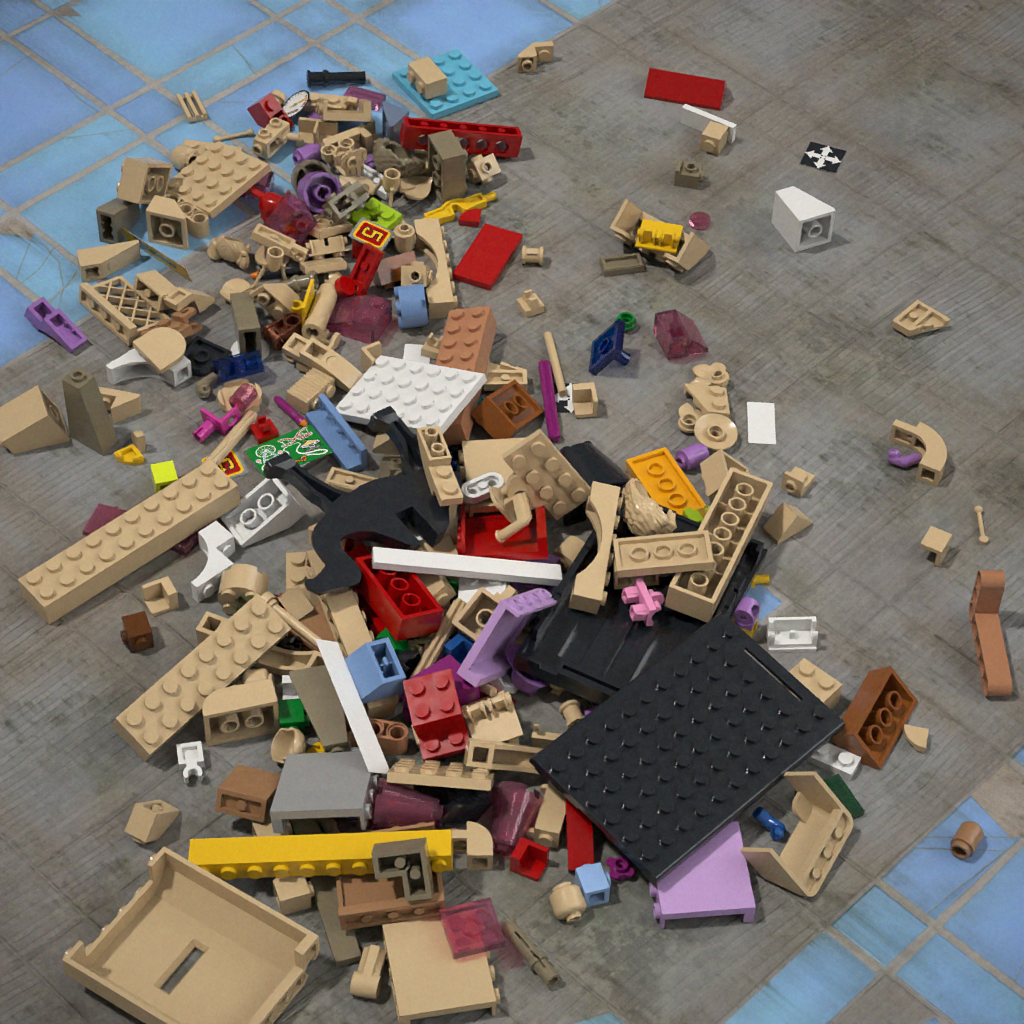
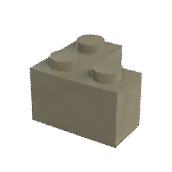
(408, 860)

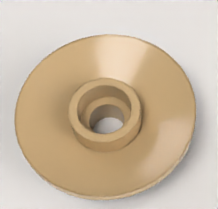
(715, 425)

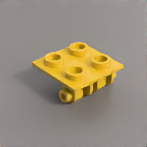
(659, 236)

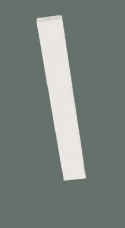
(466, 566)

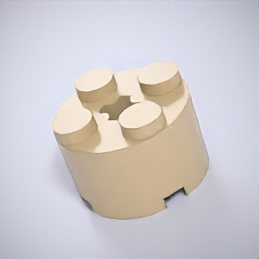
(240, 585)

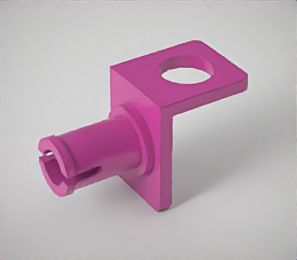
(212, 423)

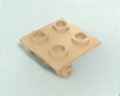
(493, 719)

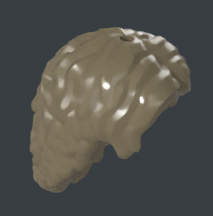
(391, 155)

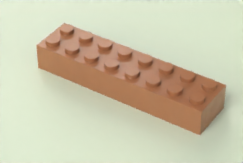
(466, 347)

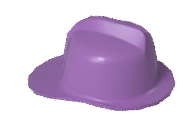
(521, 680)

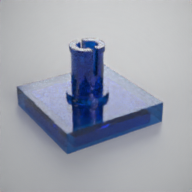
(608, 348)

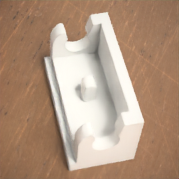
(791, 634)

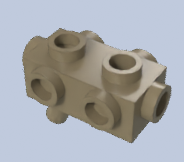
(350, 198)

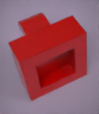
(263, 430)

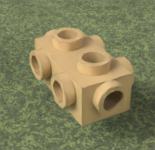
(272, 138)

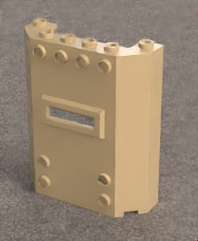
(248, 962)

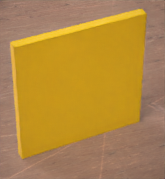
(304, 307)

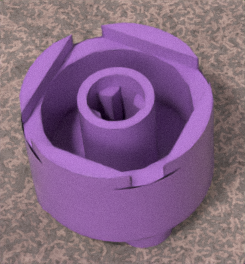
(310, 185)

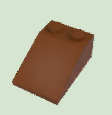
(507, 411)

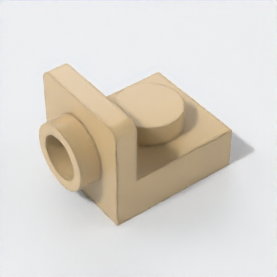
(797, 481)

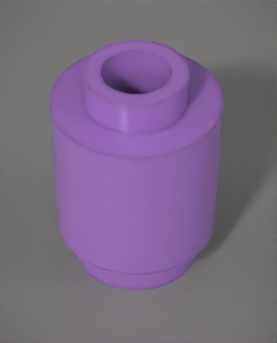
(307, 152)
(691, 456)

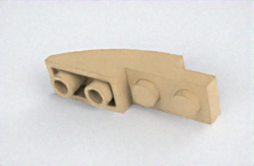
(323, 358)
(437, 466)

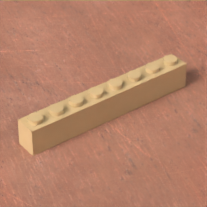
(348, 629)

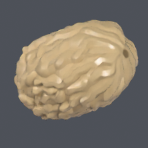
(643, 514)

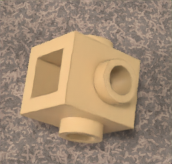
(482, 168)
(409, 273)

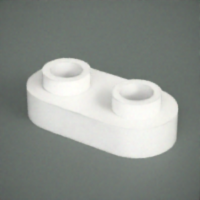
(478, 488)

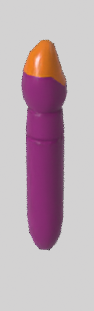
(290, 411)

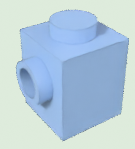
(593, 883)

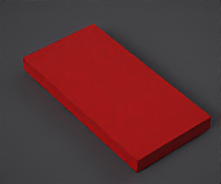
(487, 256)

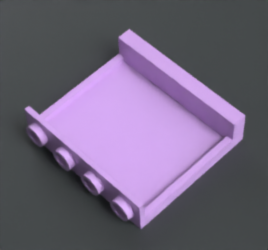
(488, 654)
(708, 882)

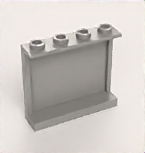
(324, 788)

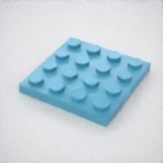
(464, 86)

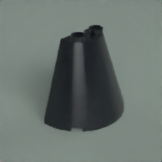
(591, 466)

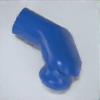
(774, 826)

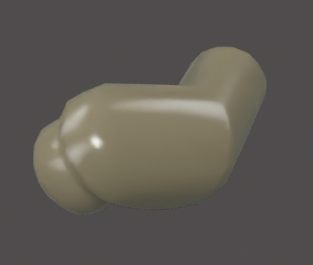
(203, 386)

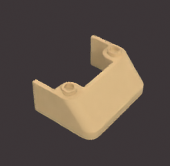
(814, 842)

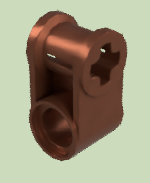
(283, 329)

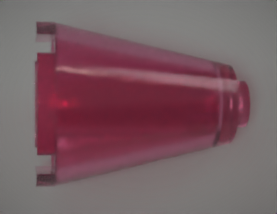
(403, 806)
(512, 814)

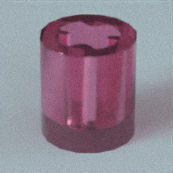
(243, 397)

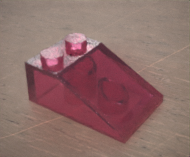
(361, 317)

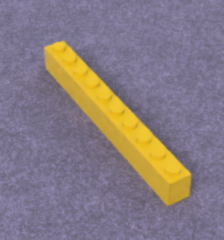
(308, 853)

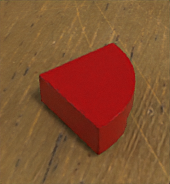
(470, 218)

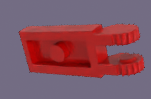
(365, 268)

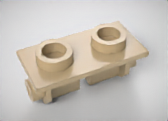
(318, 249)

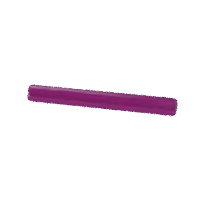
(549, 401)

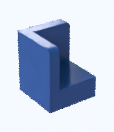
(458, 647)

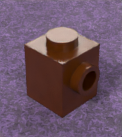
(137, 632)

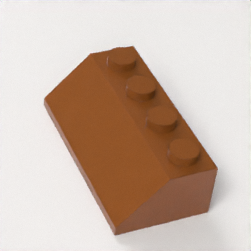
(876, 717)

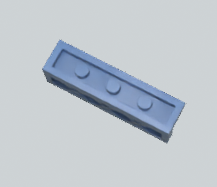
(338, 435)

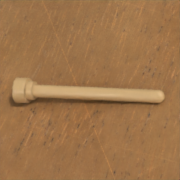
(272, 600)

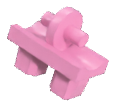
(646, 601)

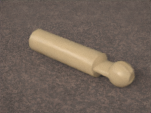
(321, 307)

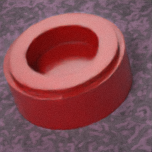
(344, 286)

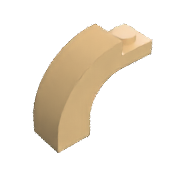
(927, 444)

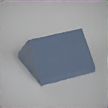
(392, 121)

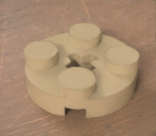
(229, 389)

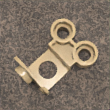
(345, 157)

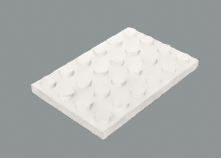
(416, 390)

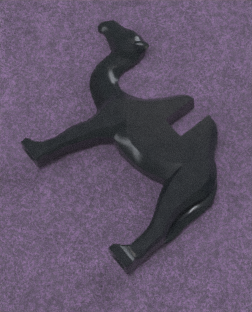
(371, 511)

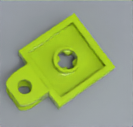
(377, 210)

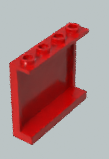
(478, 538)

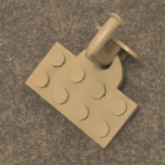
(538, 479)

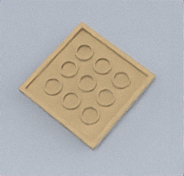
(218, 178)
(433, 774)

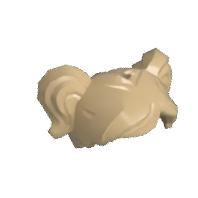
(229, 249)

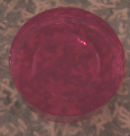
(699, 221)

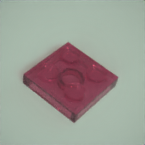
(472, 928)

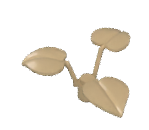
(413, 187)
(268, 257)

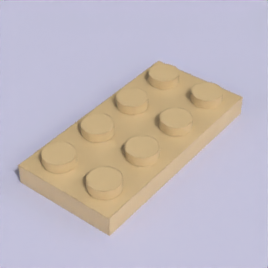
(663, 554)

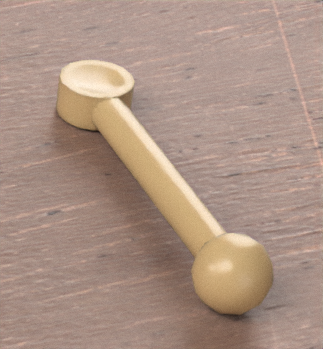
(249, 132)
(983, 540)

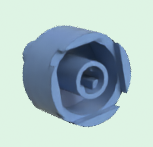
(411, 306)

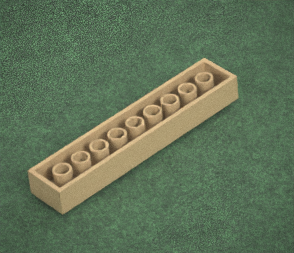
(129, 541)

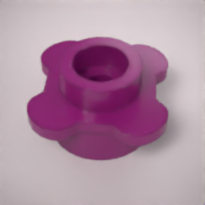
(617, 873)

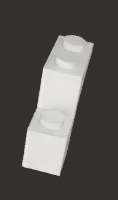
(135, 365)
(218, 546)

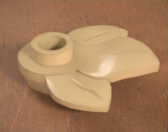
(710, 375)
(688, 418)

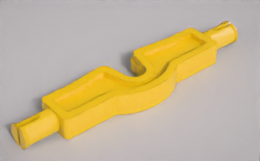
(446, 211)

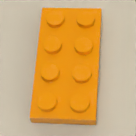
(664, 480)

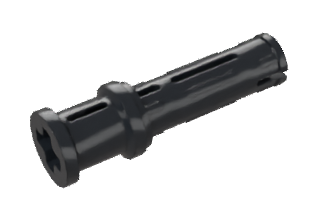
(325, 78)

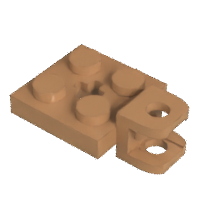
(179, 322)

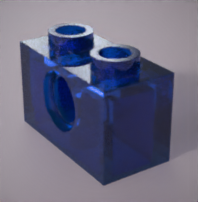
(238, 365)

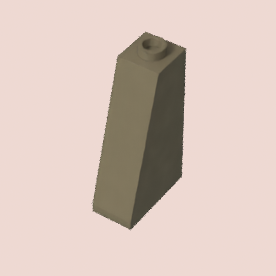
(245, 322)
(87, 412)
(322, 707)

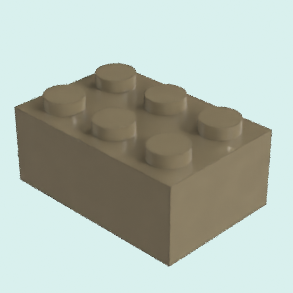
(447, 166)

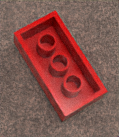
(399, 600)

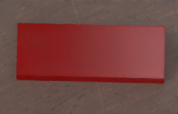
(685, 89)

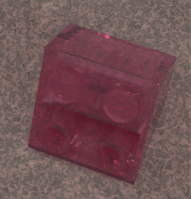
(291, 219)
(678, 335)

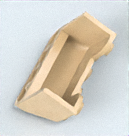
(690, 246)

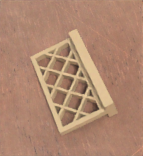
(112, 315)

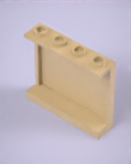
(485, 457)
(428, 978)

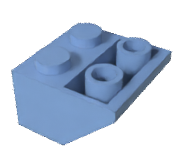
(376, 670)

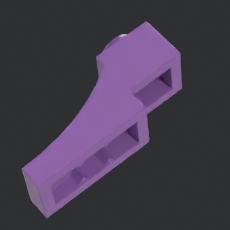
(55, 324)

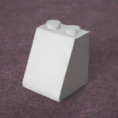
(802, 219)

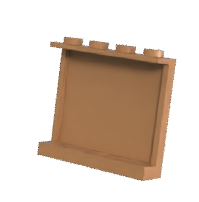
(382, 901)

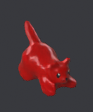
(267, 201)

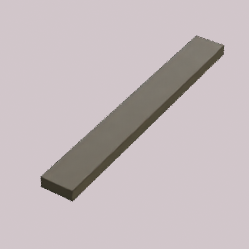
(341, 943)

